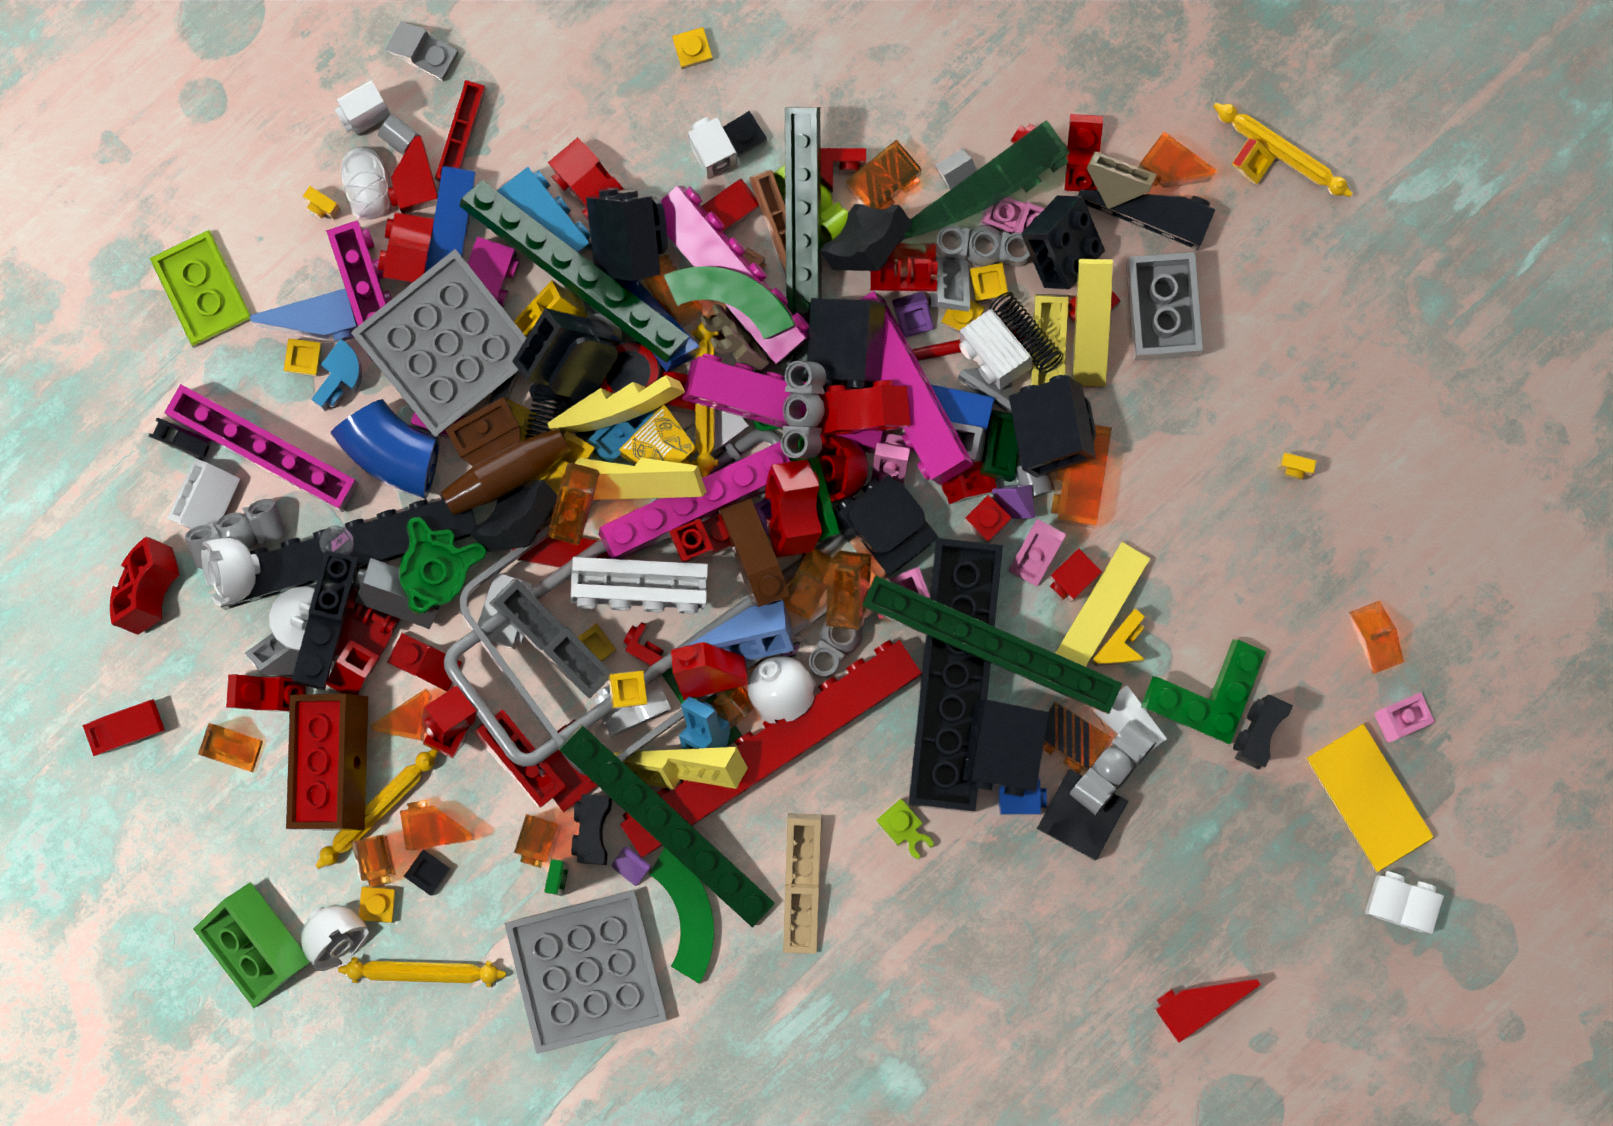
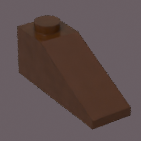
(754, 553)

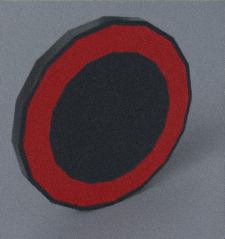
(633, 364)

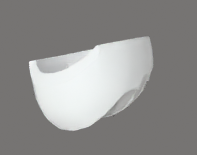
(366, 183)

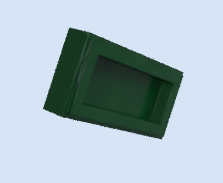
(1000, 448)

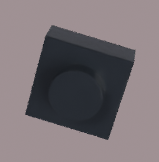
(744, 133)

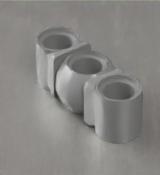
(970, 237)
(806, 425)
(259, 523)
(836, 650)
(1112, 768)

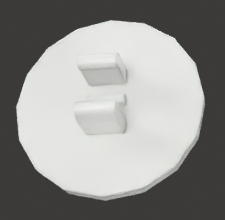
(290, 616)

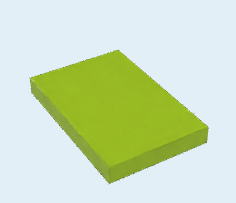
(200, 288)

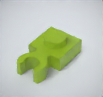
(901, 825)

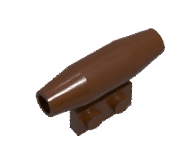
(499, 457)

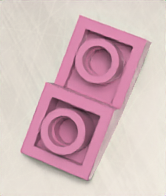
(1010, 215)

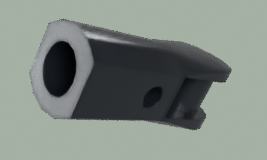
(184, 440)

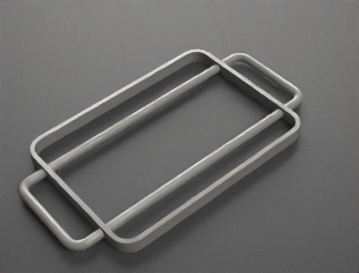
(480, 632)

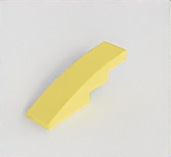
(1092, 321)
(607, 409)
(1103, 605)

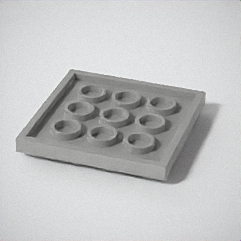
(443, 342)
(585, 971)

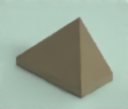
(1118, 180)

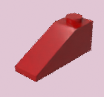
(538, 780)
(1194, 1007)

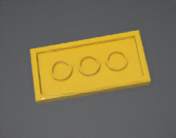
(1369, 798)

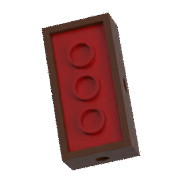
(327, 762)

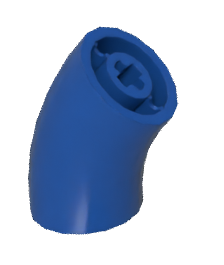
(389, 448)

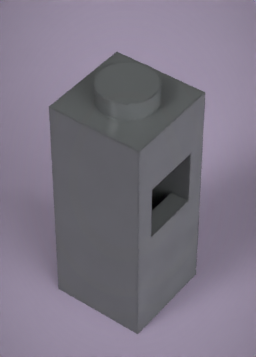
(381, 590)

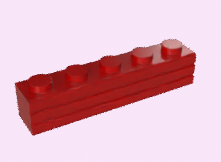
(462, 126)

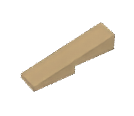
(802, 883)

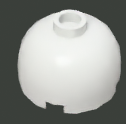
(229, 569)
(780, 689)
(331, 934)

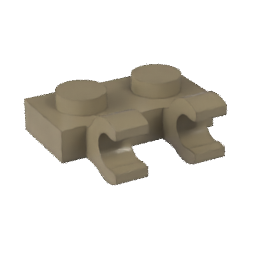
(738, 339)

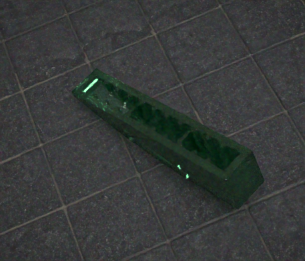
(996, 180)

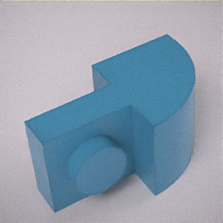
(344, 370)
(611, 438)
(703, 726)

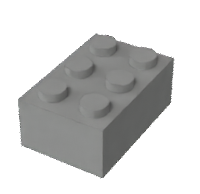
(1164, 306)

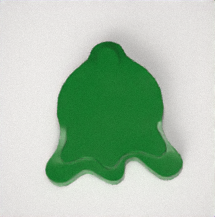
(433, 567)

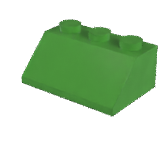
(251, 944)

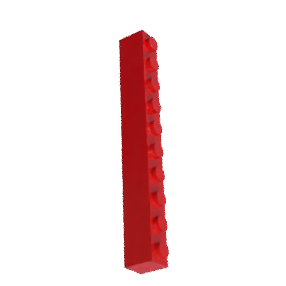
(782, 742)

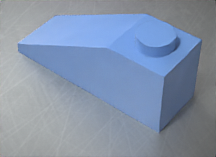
(317, 317)
(754, 632)

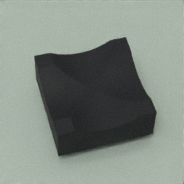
(867, 238)
(516, 518)
(1254, 743)
(591, 815)
(1075, 824)

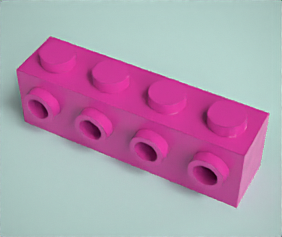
(358, 269)

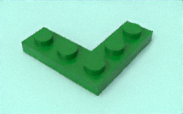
(1222, 712)

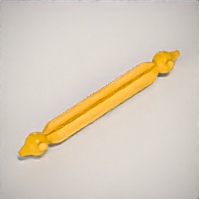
(1283, 150)
(704, 415)
(379, 806)
(421, 972)

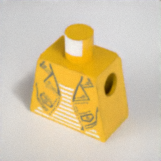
(659, 440)

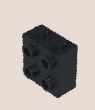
(1061, 238)

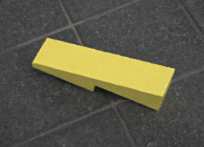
(1051, 315)
(646, 479)
(703, 765)

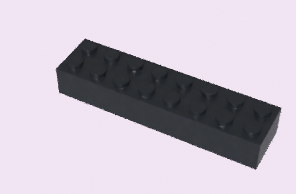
(952, 680)

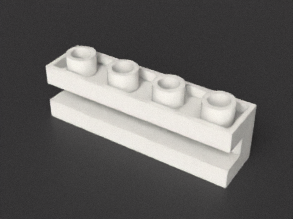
(638, 584)

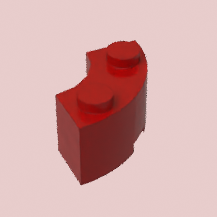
(581, 172)
(407, 247)
(870, 408)
(793, 500)
(142, 586)

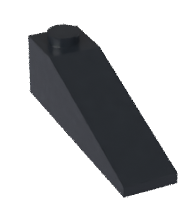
(1167, 216)

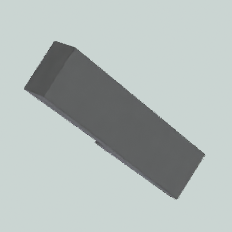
(551, 637)

